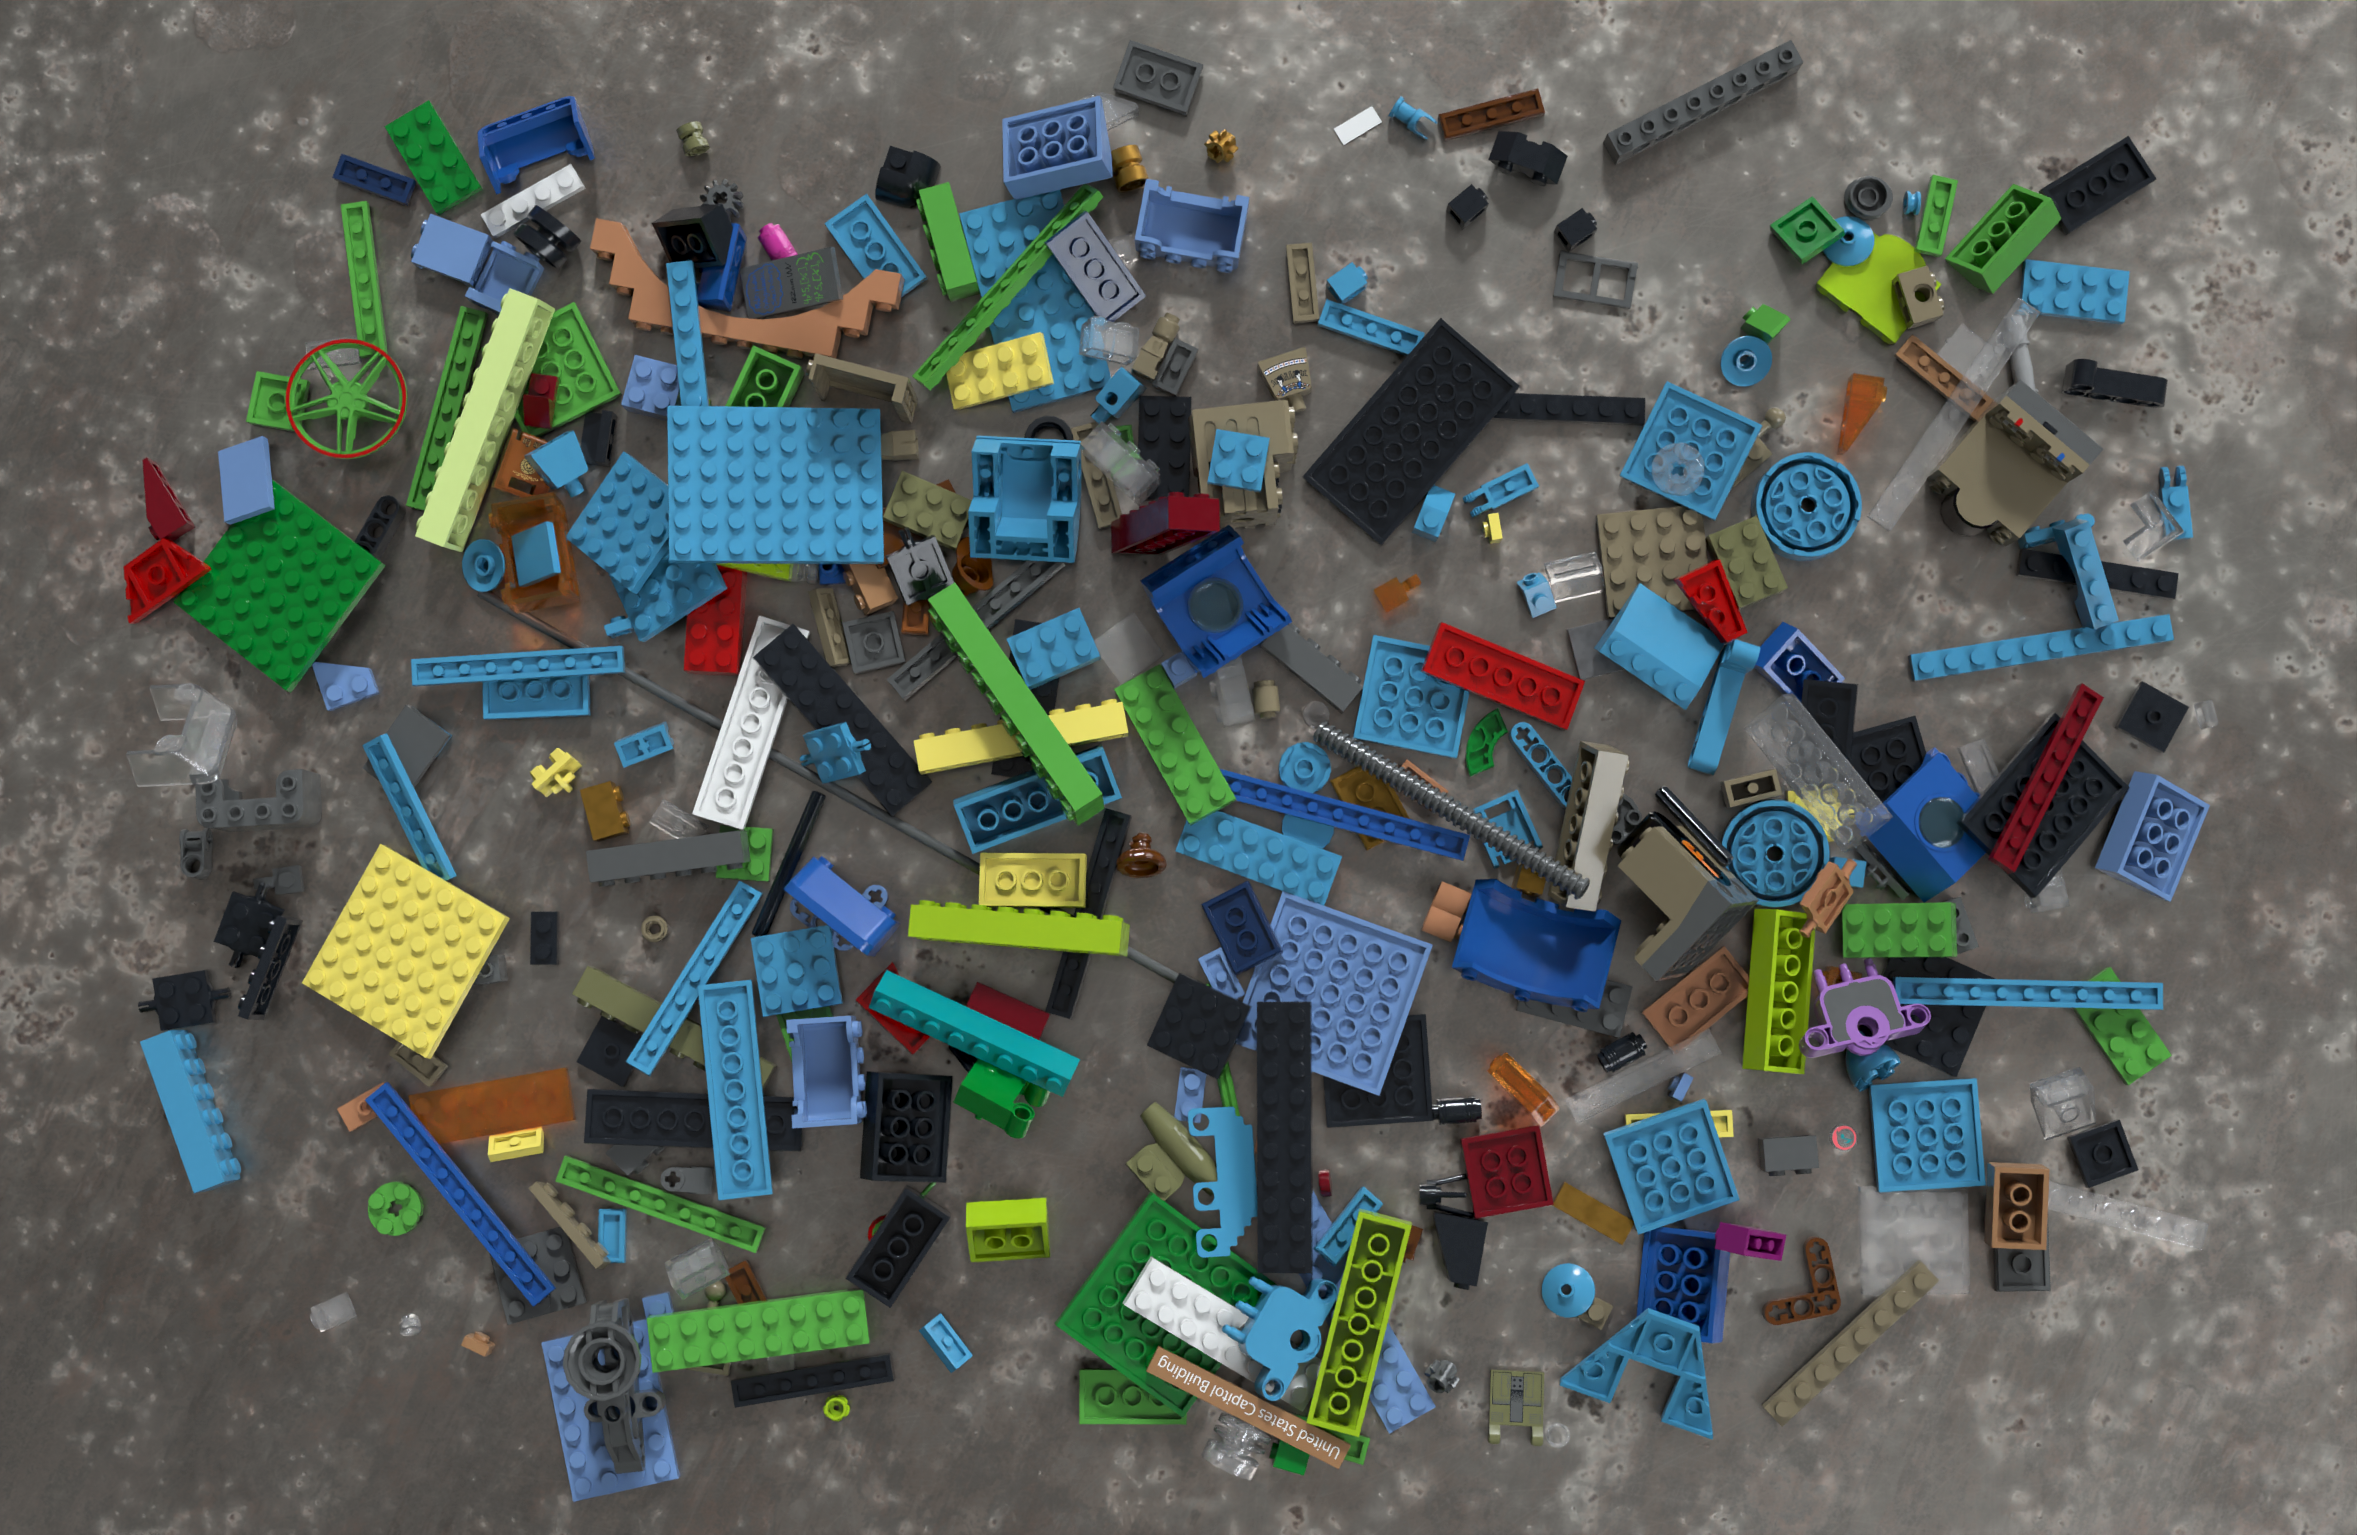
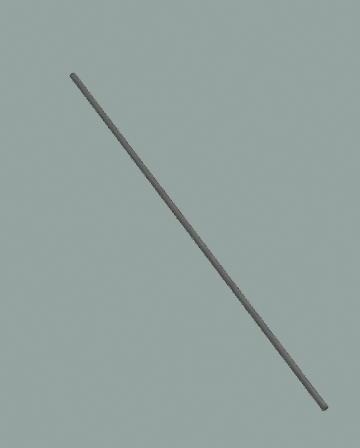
(796, 768)

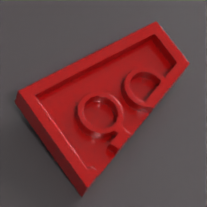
(1714, 600)

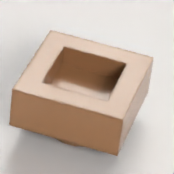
(478, 1343)

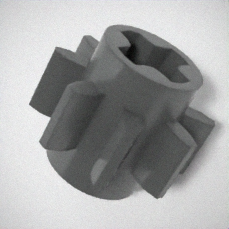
(1442, 1376)

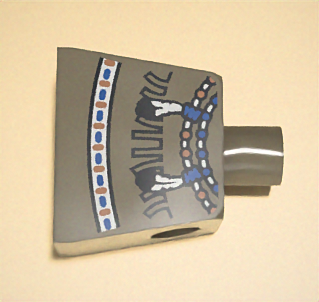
(1287, 377)

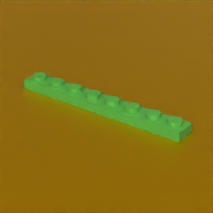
(448, 402)
(660, 1204)

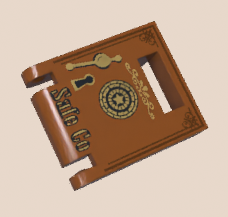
(515, 465)

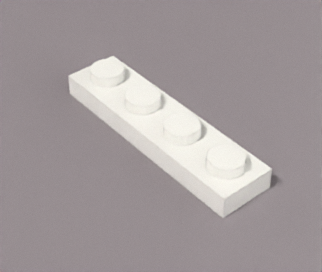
(544, 194)

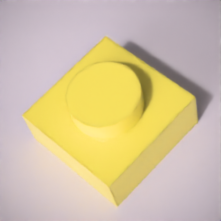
(1492, 528)

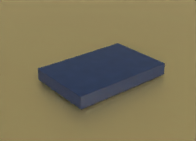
(1242, 928)

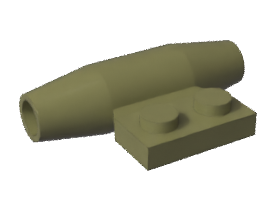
(1173, 1156)

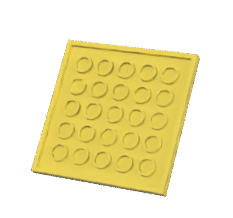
(405, 951)

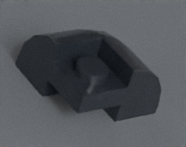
(904, 176)

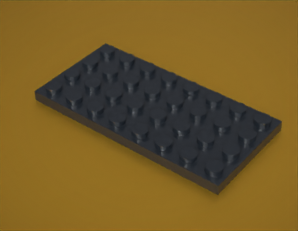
(1411, 431)

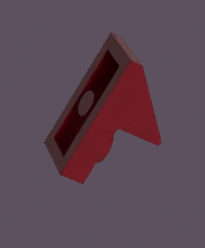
(540, 401)

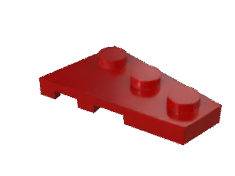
(908, 1037)

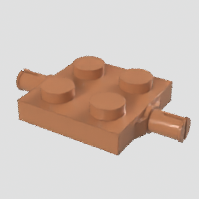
(1827, 897)

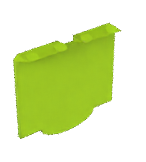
(1869, 286)

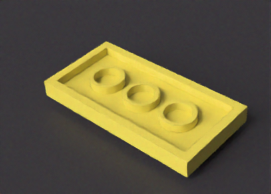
(1000, 371)
(1032, 880)

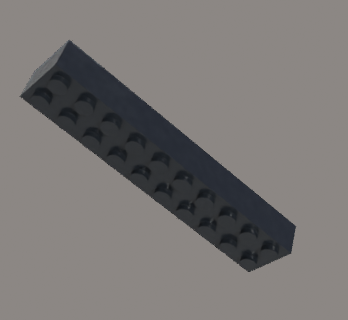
(1284, 1137)

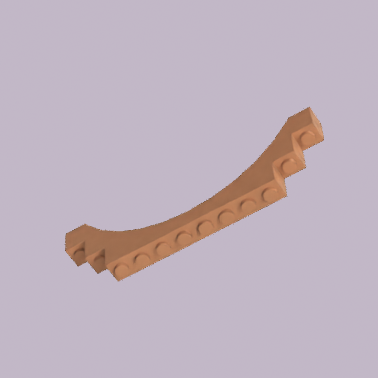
(798, 335)

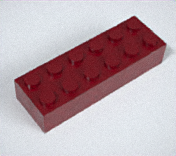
(1165, 524)

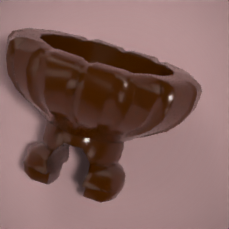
(1141, 859)

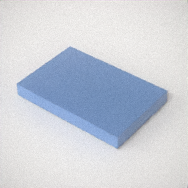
(246, 480)

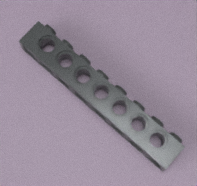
(1703, 102)

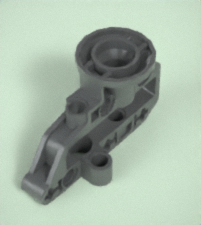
(612, 1383)

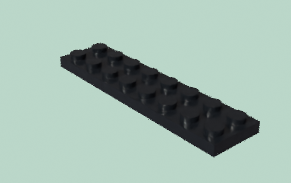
(829, 701)
(674, 1120)

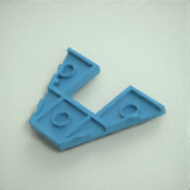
(1660, 1343)

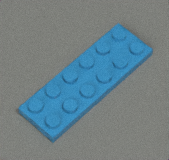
(1261, 855)

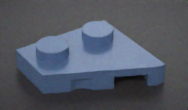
(344, 684)

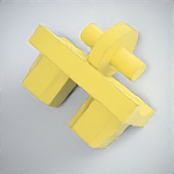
(556, 776)

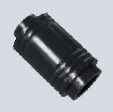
(1622, 1052)
(1457, 1110)

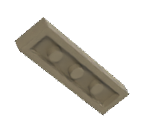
(1099, 486)
(564, 1217)

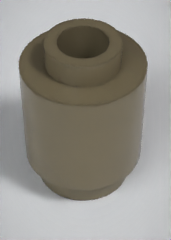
(1265, 699)

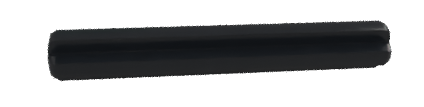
(1694, 826)

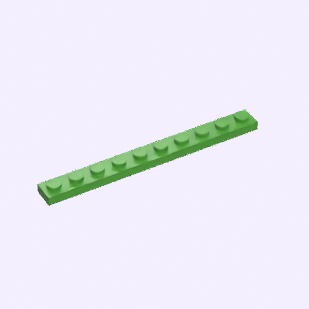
(1002, 291)

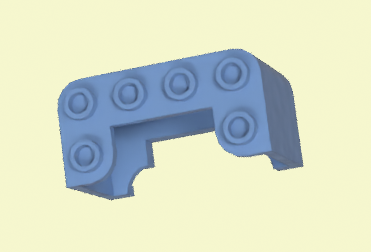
(1191, 228)
(827, 1071)

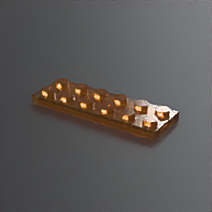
(495, 1106)

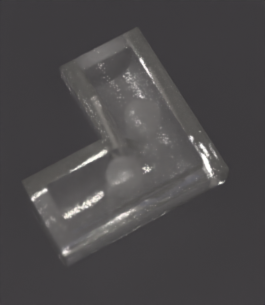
(2158, 530)

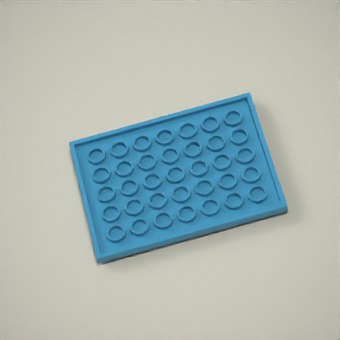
(774, 485)

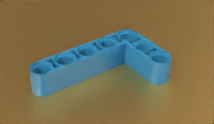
(1734, 662)

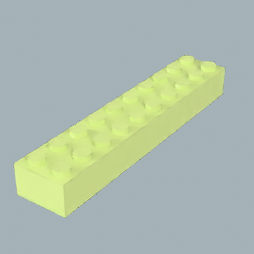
(484, 420)

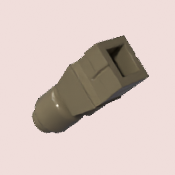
(1155, 348)
(899, 445)

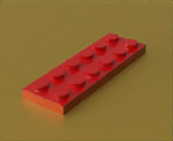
(1503, 676)

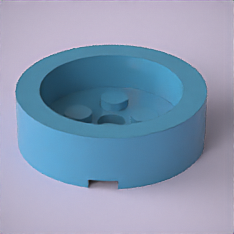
(1800, 533)
(1781, 825)

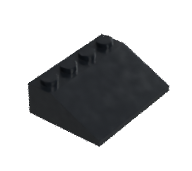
(906, 1127)

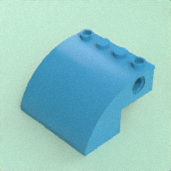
(1025, 499)

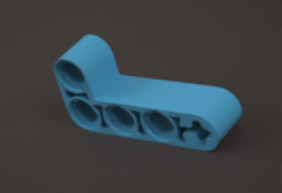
(1541, 769)

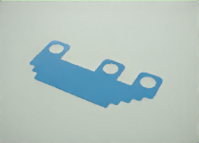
(1236, 1177)

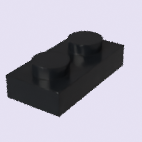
(544, 938)

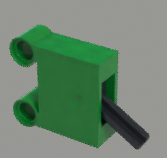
(994, 1095)

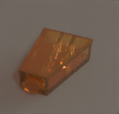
(1523, 1088)

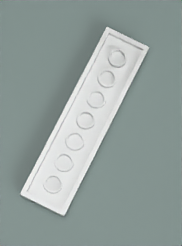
(744, 737)
(1199, 1318)

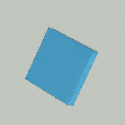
(536, 554)

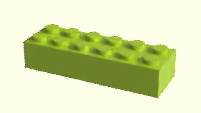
(1778, 992)

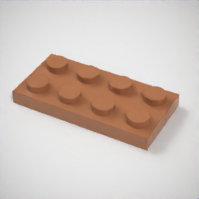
(1698, 998)

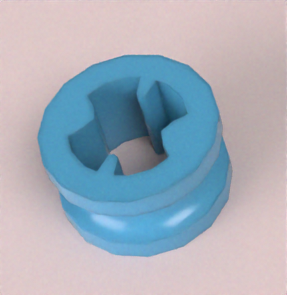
(1911, 203)

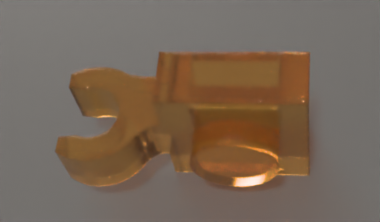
(1393, 593)

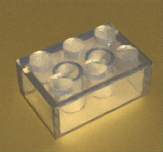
(1121, 462)

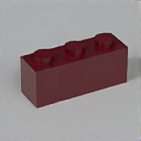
(1008, 1010)

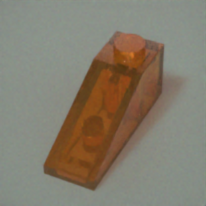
(1862, 399)

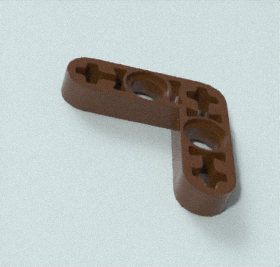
(1818, 1290)

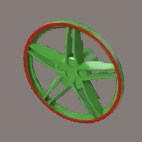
(347, 399)

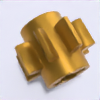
(1221, 146)

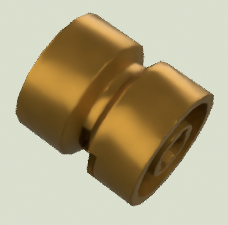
(1127, 166)

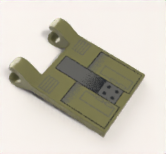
(1516, 1401)

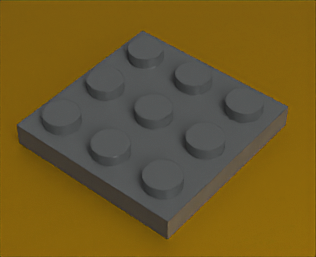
(556, 1258)

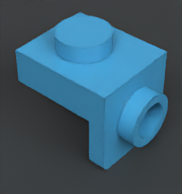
(1537, 594)

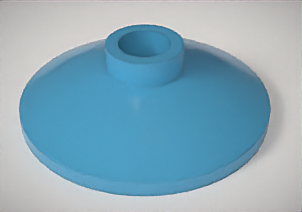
(1854, 251)
(1753, 368)
(483, 565)
(1580, 1297)

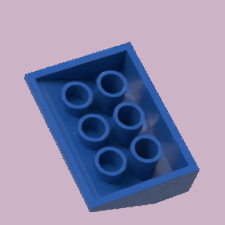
(1685, 1278)

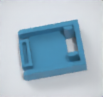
(1515, 821)

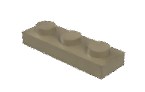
(1302, 283)
(829, 626)

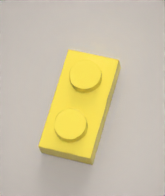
(516, 1144)

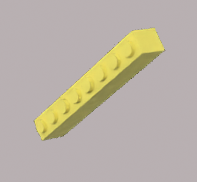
(993, 743)

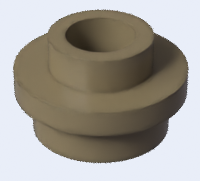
(646, 929)

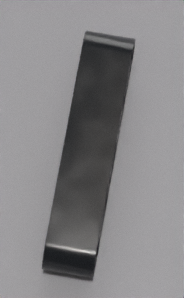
(379, 518)

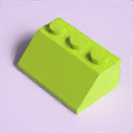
(1008, 1230)

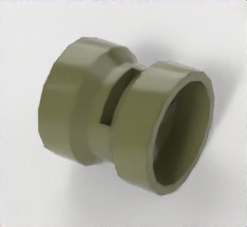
(693, 139)

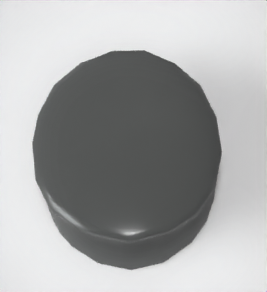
(1868, 197)

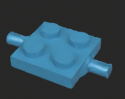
(834, 752)

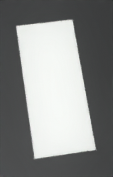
(1357, 125)

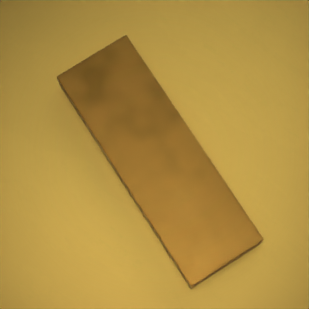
(1593, 1213)

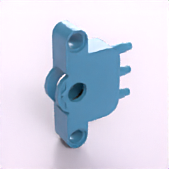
(1270, 1327)

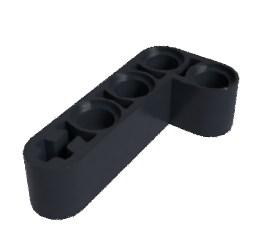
(2088, 381)

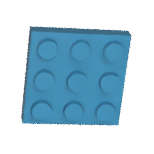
(796, 970)

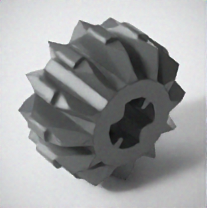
(724, 192)

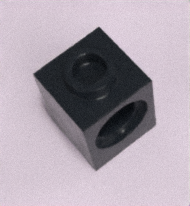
(1467, 206)
(1576, 229)

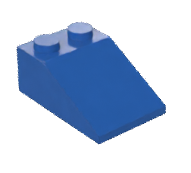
(1790, 658)

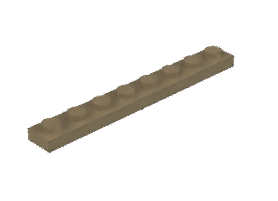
(1850, 1343)

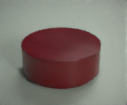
(1325, 1183)

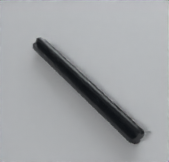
(789, 864)

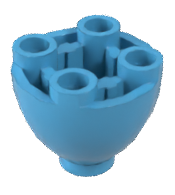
(1865, 1069)

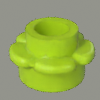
(836, 1415)

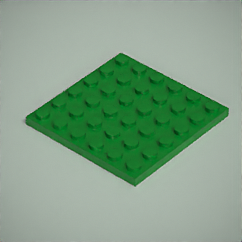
(280, 587)
(1127, 1338)

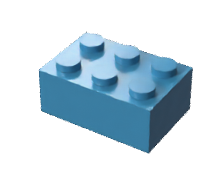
(1053, 648)

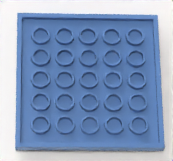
(1357, 984)

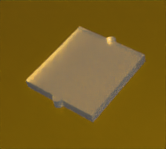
(1962, 349)

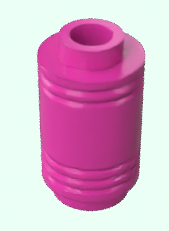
(776, 242)

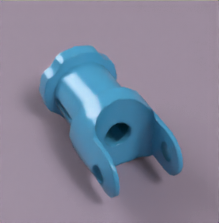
(1409, 115)

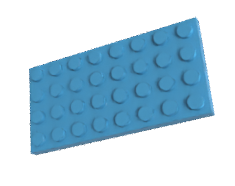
(1045, 305)

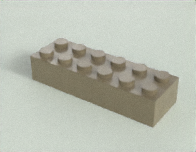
(1590, 820)

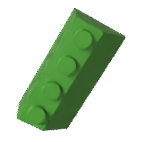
(2004, 237)

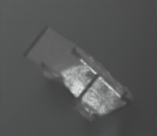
(201, 748)

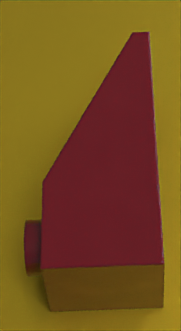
(163, 507)

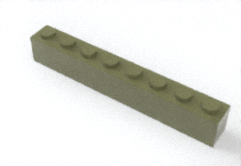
(637, 1012)

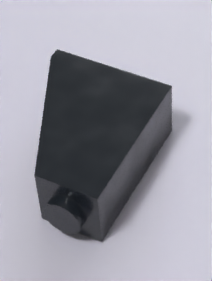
(1461, 1247)

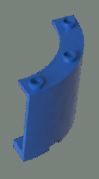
(1536, 947)

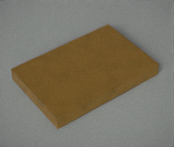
(1367, 791)

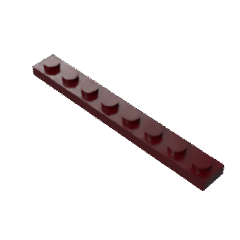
(2045, 778)

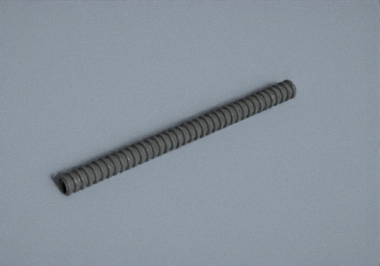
(1452, 810)

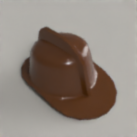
(969, 572)

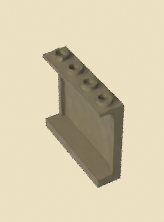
(863, 380)

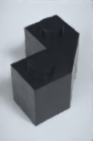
(1516, 154)

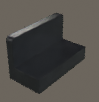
(598, 437)

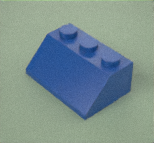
(720, 282)

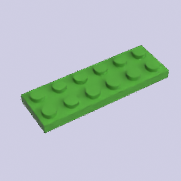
(1175, 744)

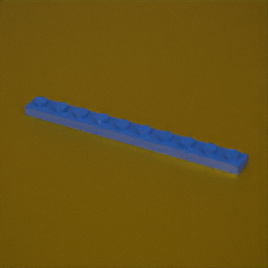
(1347, 816)
(460, 1194)

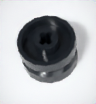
(545, 239)

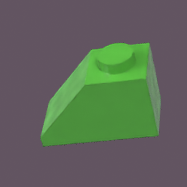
(1764, 323)

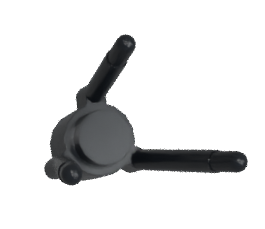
(1431, 1195)

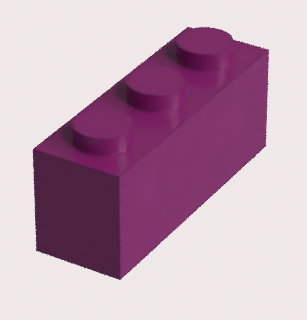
(1750, 1241)

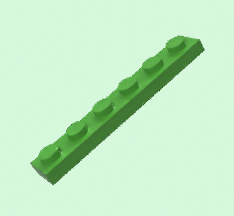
(363, 275)

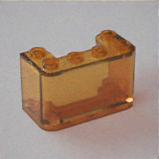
(517, 516)

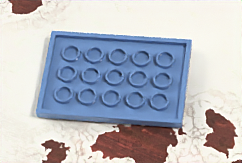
(583, 1443)

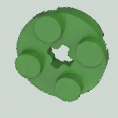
(408, 1216)

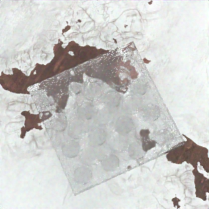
(1911, 1227)

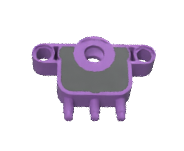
(1859, 1002)

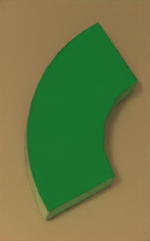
(1482, 742)

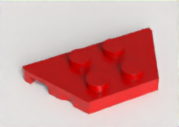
(159, 576)

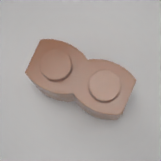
(1446, 912)

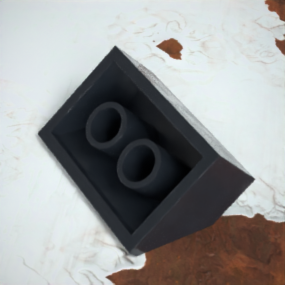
(695, 235)

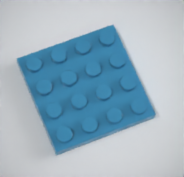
(1714, 431)
(625, 523)
(669, 595)
(1407, 706)
(1926, 1135)
(1671, 1166)

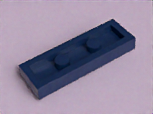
(374, 179)

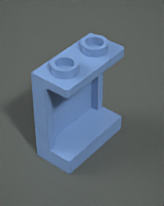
(452, 250)
(504, 271)

